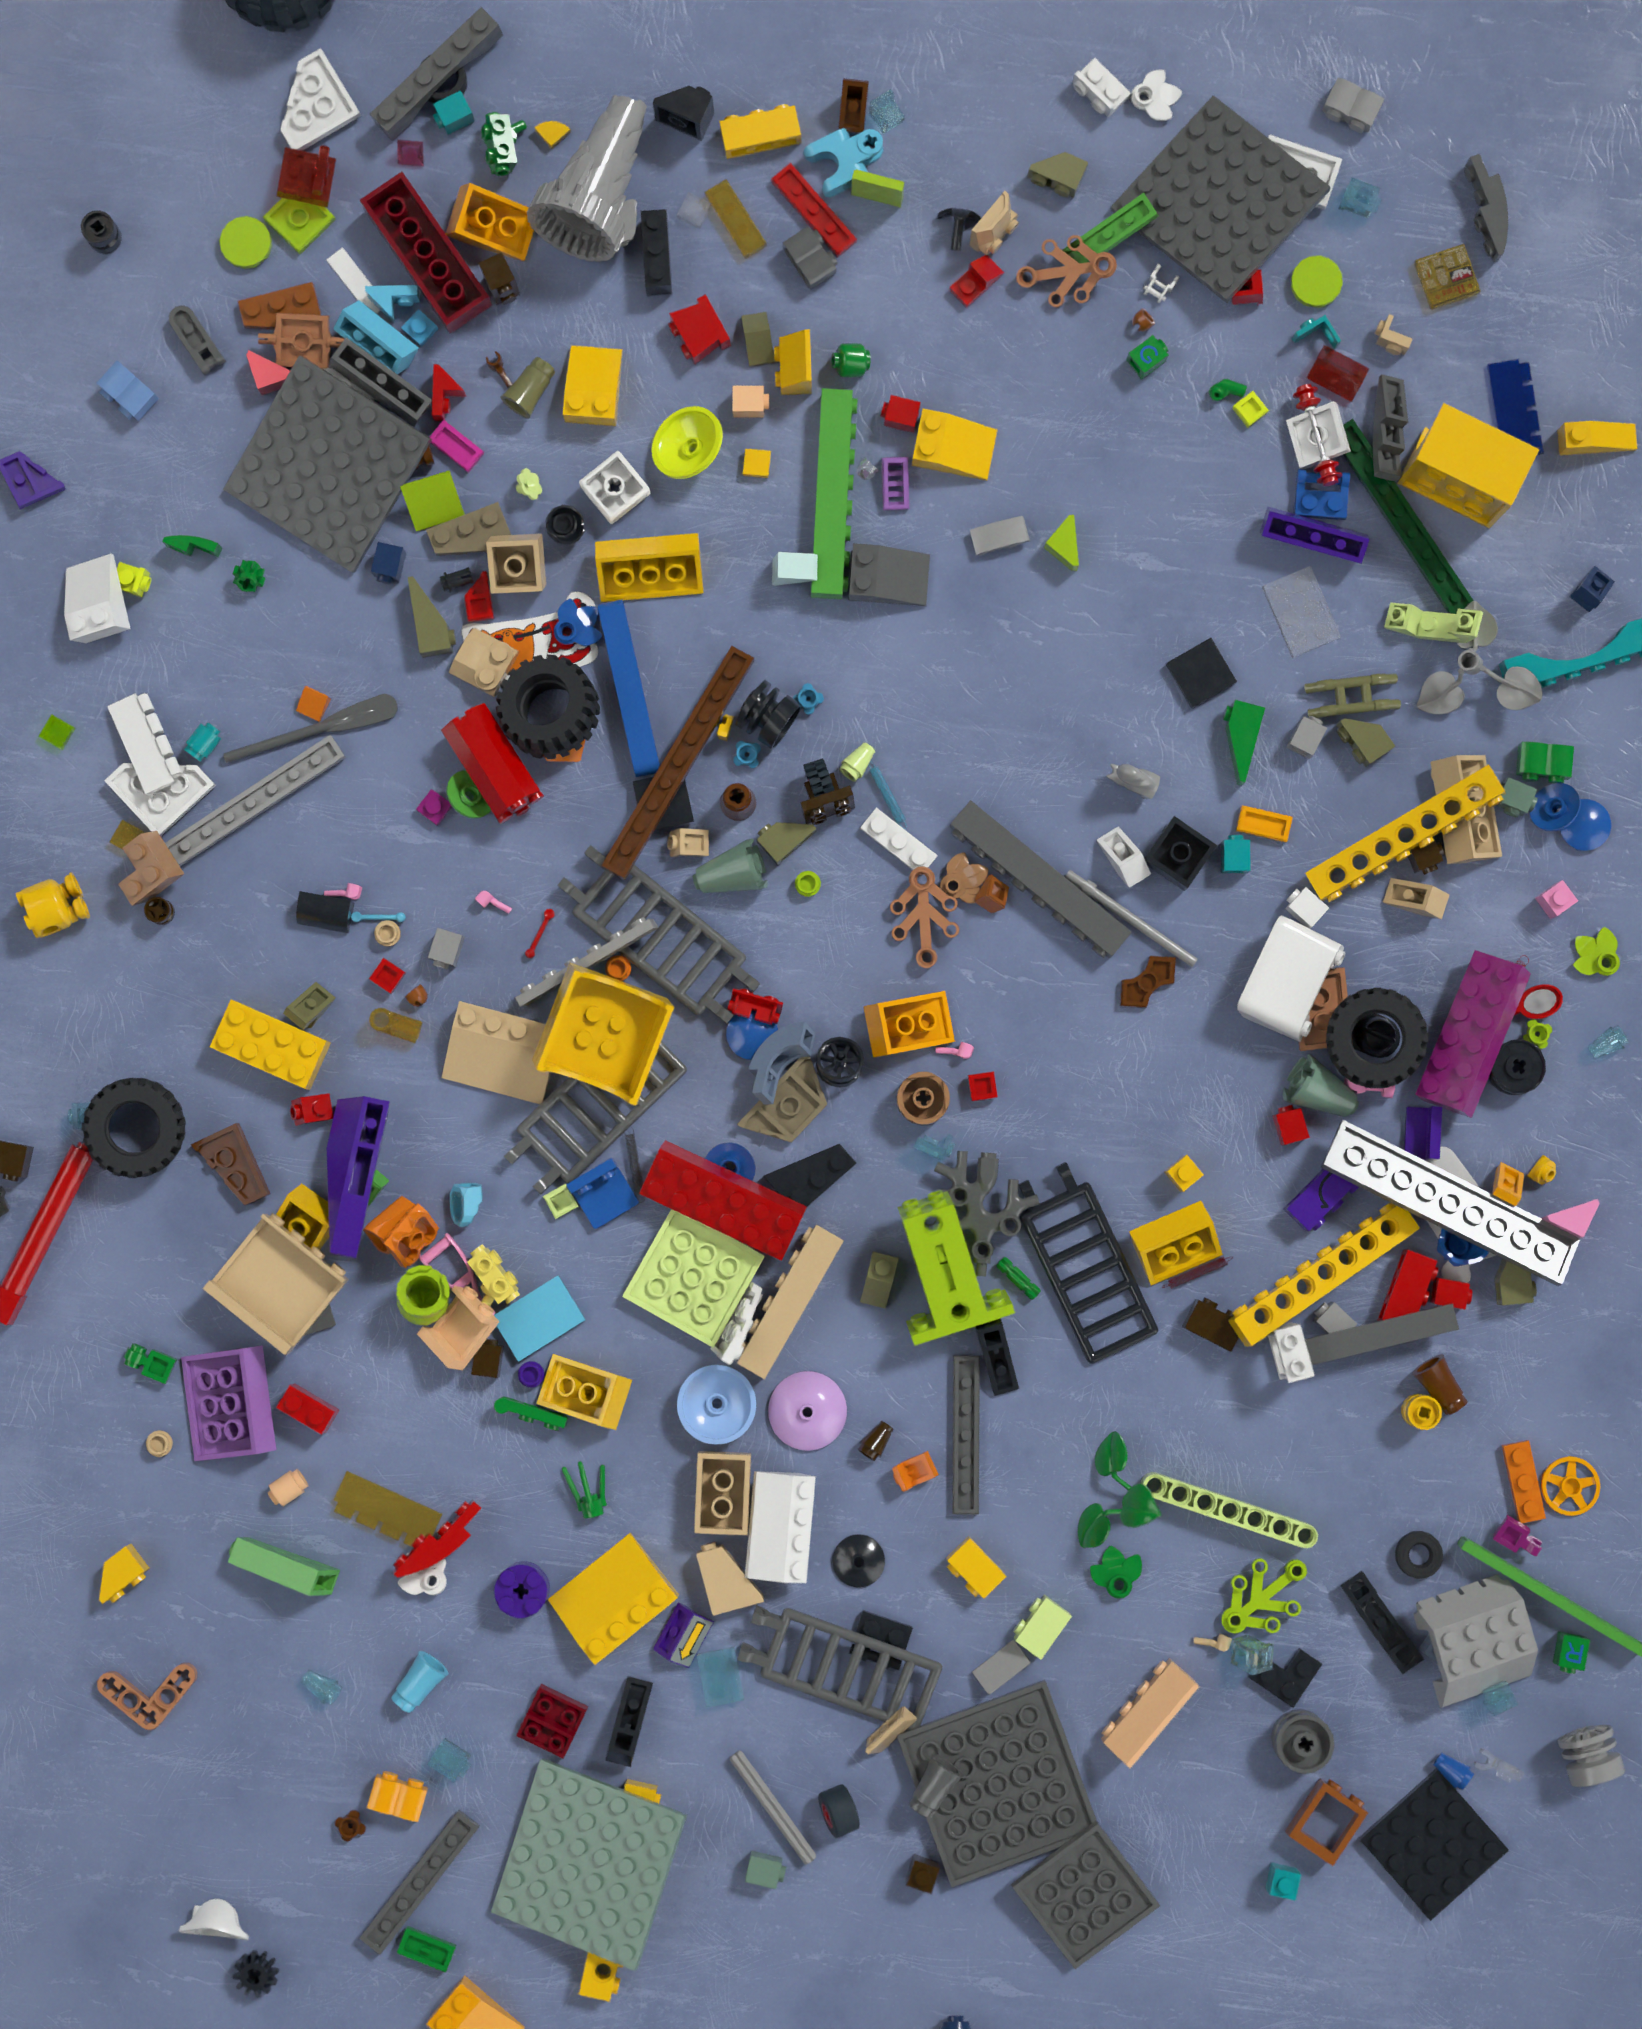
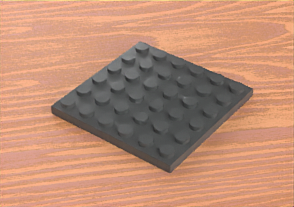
(1223, 198)
(327, 464)
(1016, 1784)

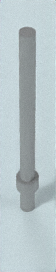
(1090, 889)

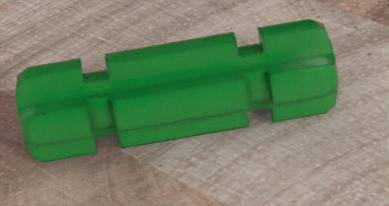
(1018, 1278)

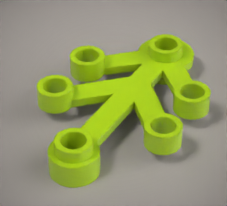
(1260, 1598)

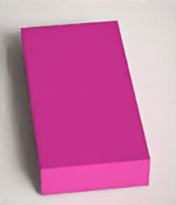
(456, 446)

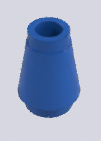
(1453, 1770)

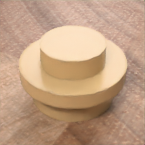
(387, 933)
(159, 1443)

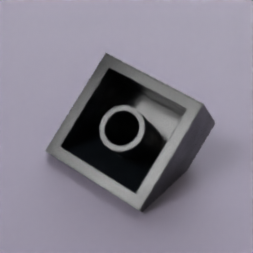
(685, 110)

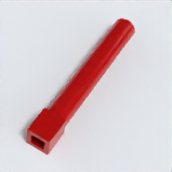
(42, 1231)

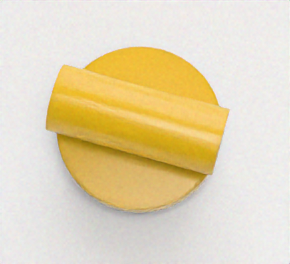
(1543, 1171)

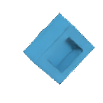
(419, 328)

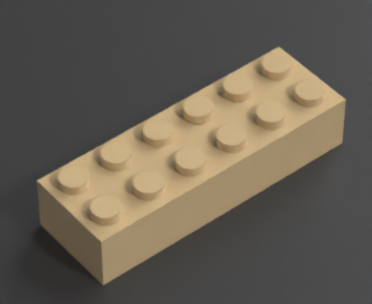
(790, 1301)

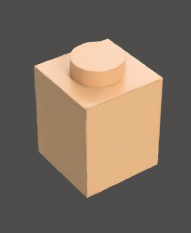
(749, 401)

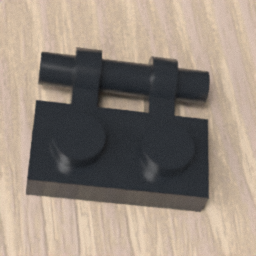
(884, 1630)

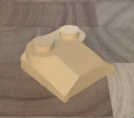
(992, 227)
(483, 661)

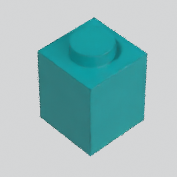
(453, 113)
(1235, 855)
(1283, 1881)

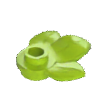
(1594, 950)

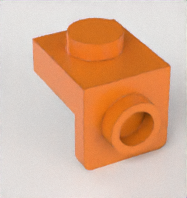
(914, 1471)

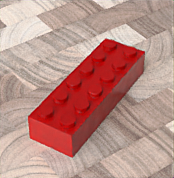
(723, 1200)

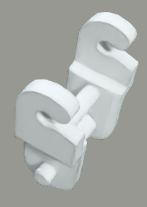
(1166, 288)

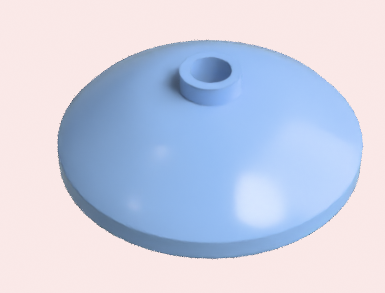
(711, 1423)

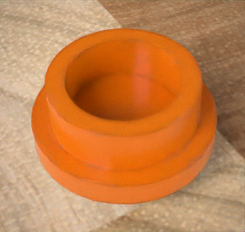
(618, 967)

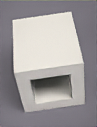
(1306, 907)

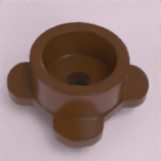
(346, 1832)

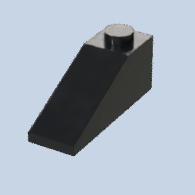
(997, 1357)
(629, 1721)

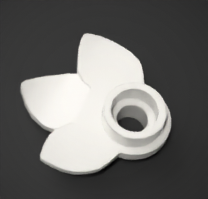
(1159, 96)
(419, 1581)

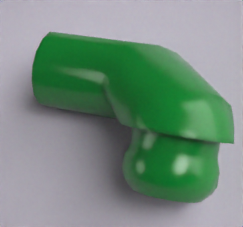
(1226, 387)

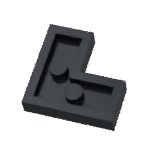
(1292, 1681)

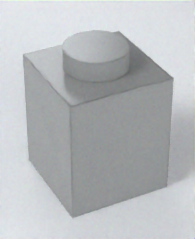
(1307, 736)
(446, 948)
(1332, 1318)

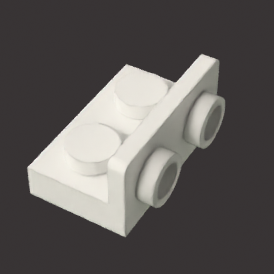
(1100, 87)

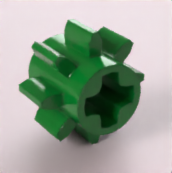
(248, 576)

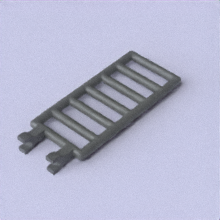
(605, 1140)
(780, 1623)

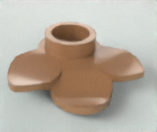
(966, 876)

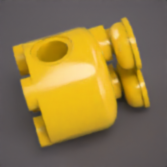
(48, 905)

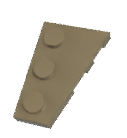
(468, 532)

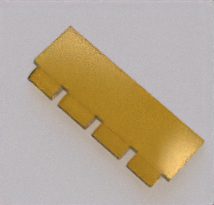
(383, 1505)

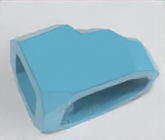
(465, 1202)

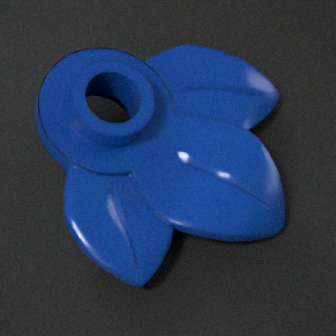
(581, 623)

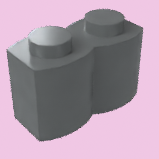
(809, 257)

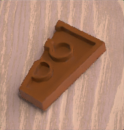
(261, 310)

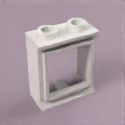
(1290, 1353)

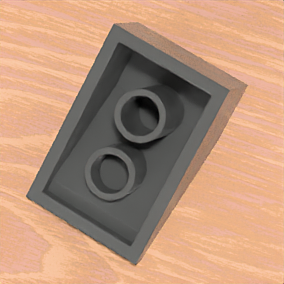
(888, 575)

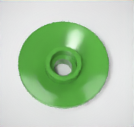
(461, 785)

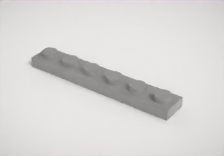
(595, 955)

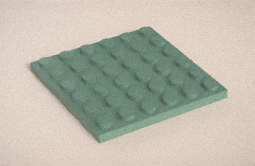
(589, 1864)

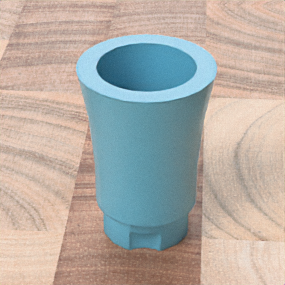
(419, 1681)

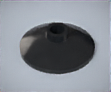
(854, 1547)

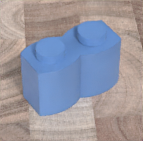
(126, 390)

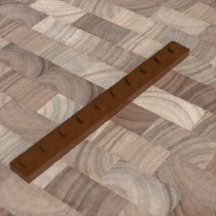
(678, 763)

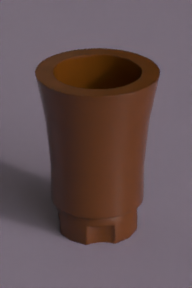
(738, 811)
(1441, 1384)

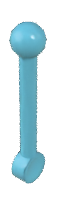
(357, 917)

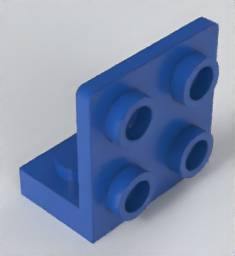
(603, 1193)

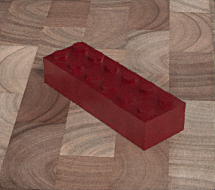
(426, 252)

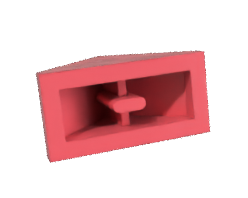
(267, 374)

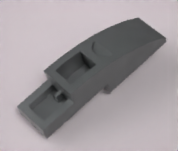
(1493, 215)

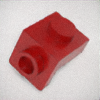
(311, 1109)

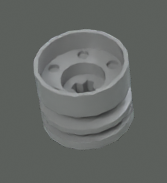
(1592, 1761)

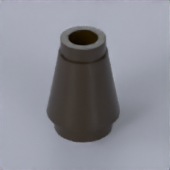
(875, 1441)

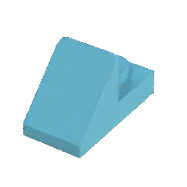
(386, 296)

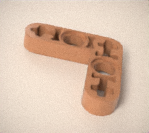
(154, 1703)

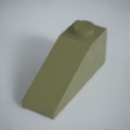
(432, 630)

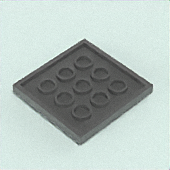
(1085, 1895)

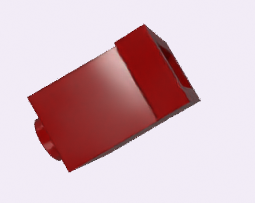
(699, 330)

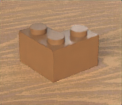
(153, 865)

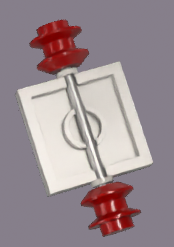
(1318, 435)

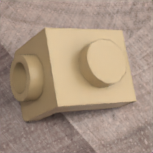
(1392, 341)

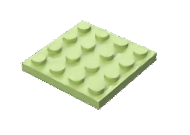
(693, 1277)

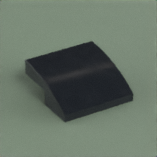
(679, 810)

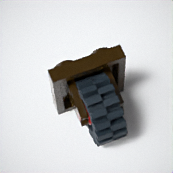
(824, 794)

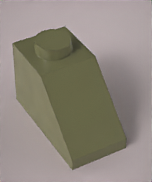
(783, 839)
(879, 1279)

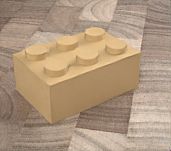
(722, 1493)

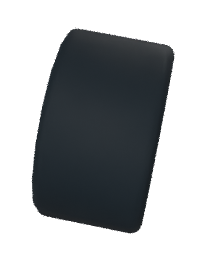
(839, 1810)

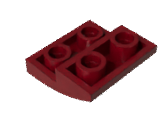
(552, 1721)

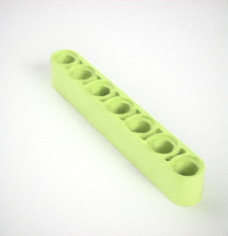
(1241, 1513)

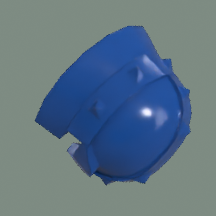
(1459, 1251)

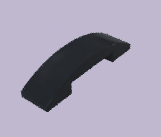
(1381, 1622)

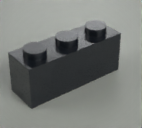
(656, 252)

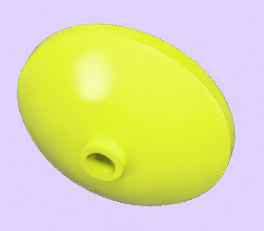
(687, 442)

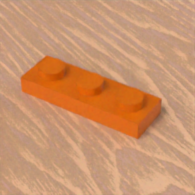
(1523, 1481)

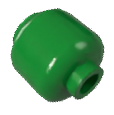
(851, 360)

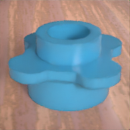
(808, 691)
(740, 757)

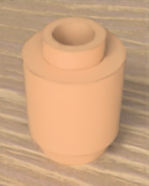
(287, 1487)

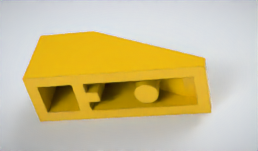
(1596, 437)

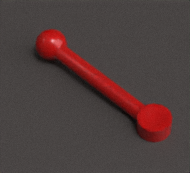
(549, 914)

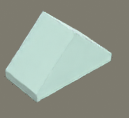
(794, 568)

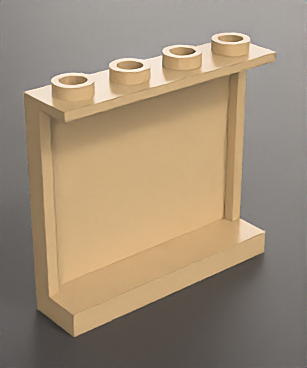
(277, 1283)

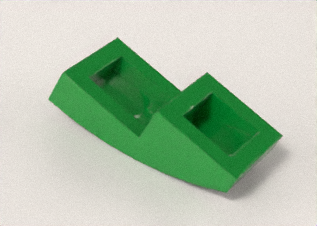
(187, 544)

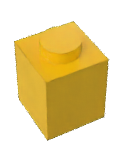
(1183, 1173)

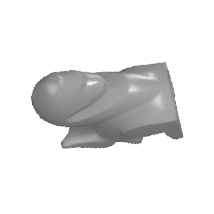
(1135, 780)

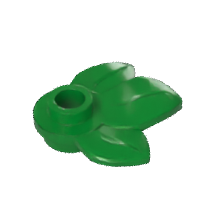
(1115, 1568)

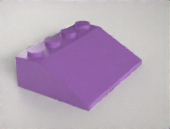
(228, 1403)

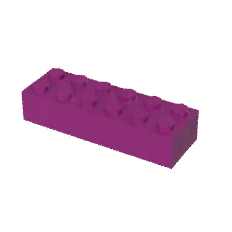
(1473, 1033)

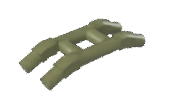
(1341, 706)

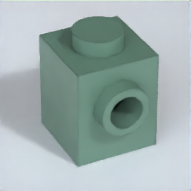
(1518, 798)

